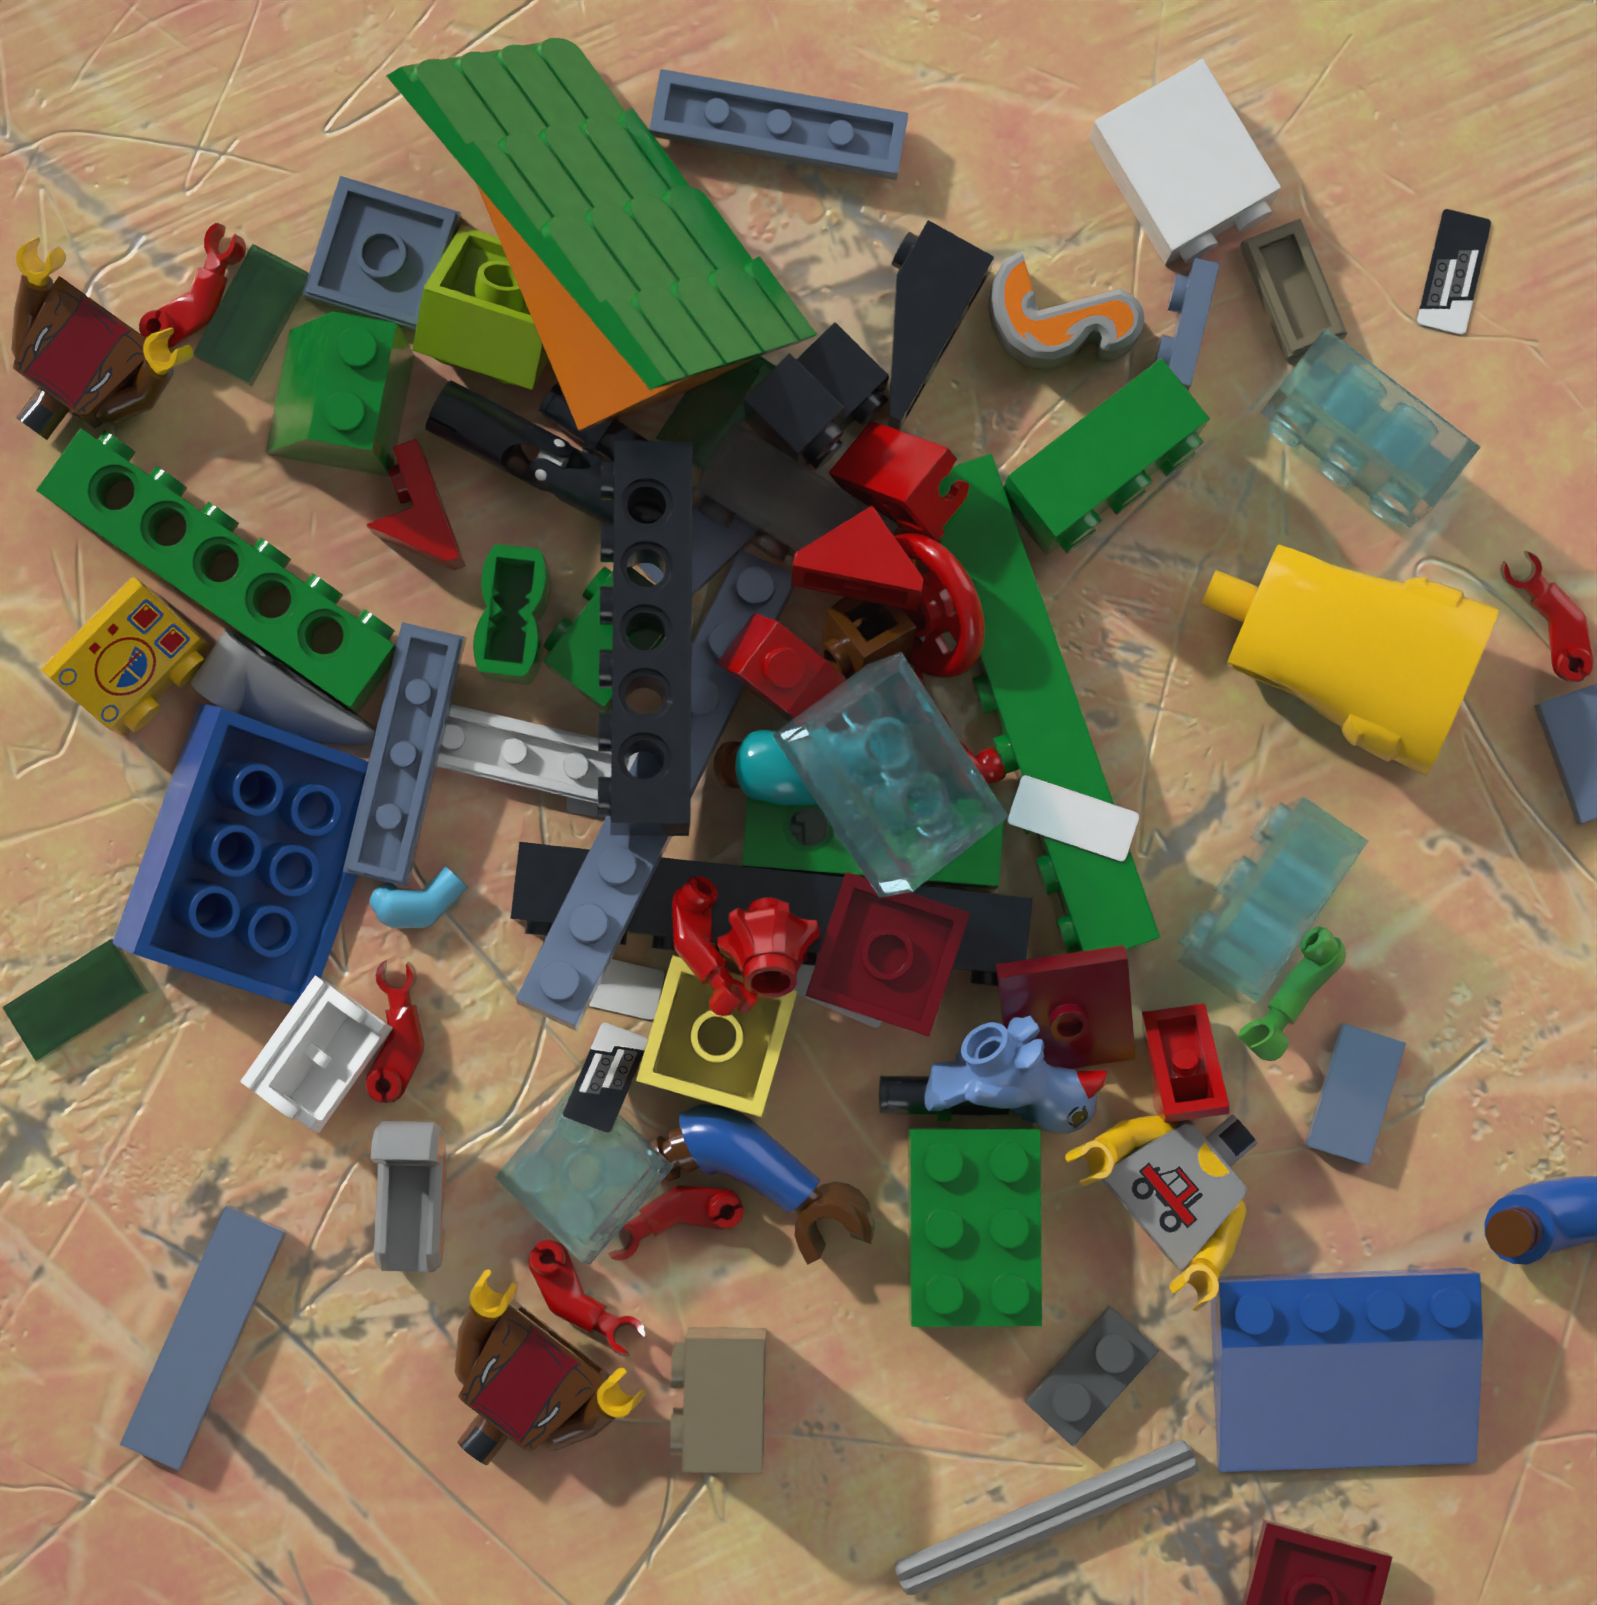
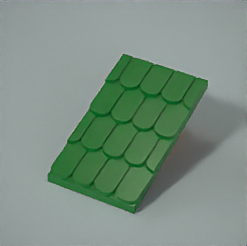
(607, 240)

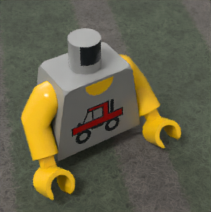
(1177, 1190)

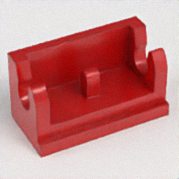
(901, 478)

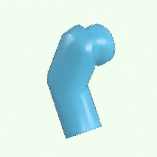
(416, 907)

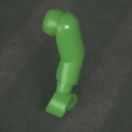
(1322, 959)

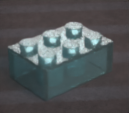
(1368, 431)
(890, 776)
(1269, 899)

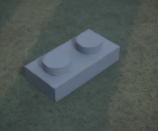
(1191, 300)

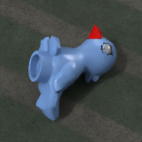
(1006, 1071)

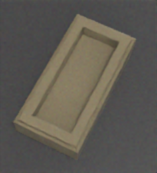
(1292, 287)

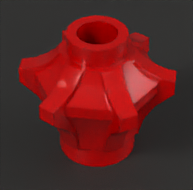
(768, 946)

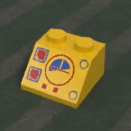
(128, 658)

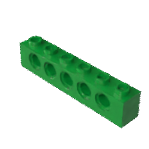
(80, 488)

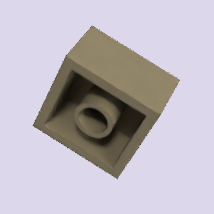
(722, 1400)

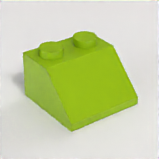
(478, 315)

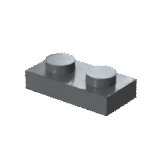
(1091, 1375)

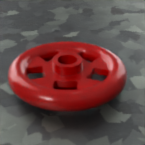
(942, 590)

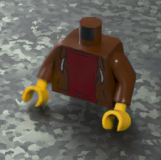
(82, 352)
(528, 1380)

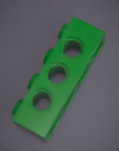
(772, 846)

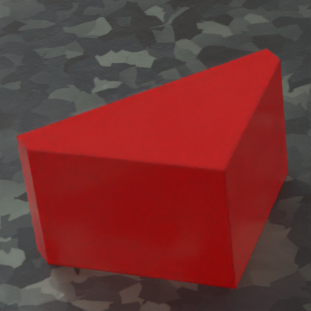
(860, 563)

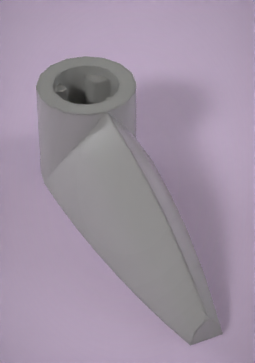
(263, 688)

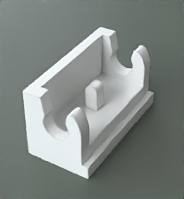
(316, 1054)

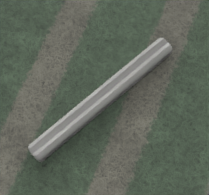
(1046, 1517)

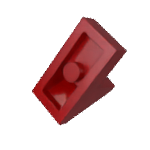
(425, 526)
(1184, 1064)

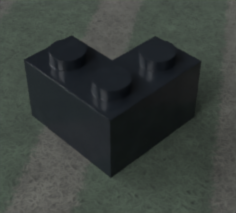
(816, 397)

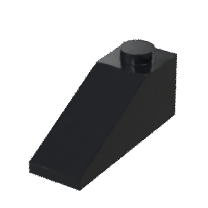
(931, 298)

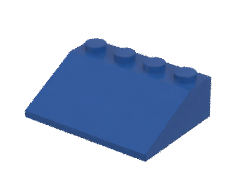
(247, 858)
(1347, 1369)

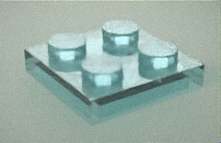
(583, 1179)

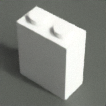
(1185, 164)

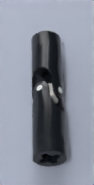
(497, 438)

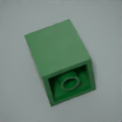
(342, 393)

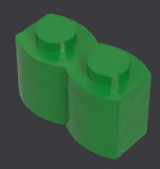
(516, 597)

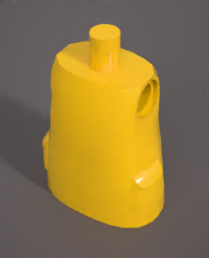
(1359, 649)

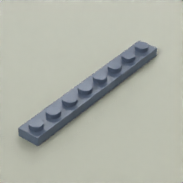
(623, 865)

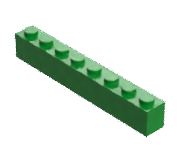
(1039, 713)

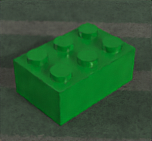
(1106, 459)
(974, 1227)

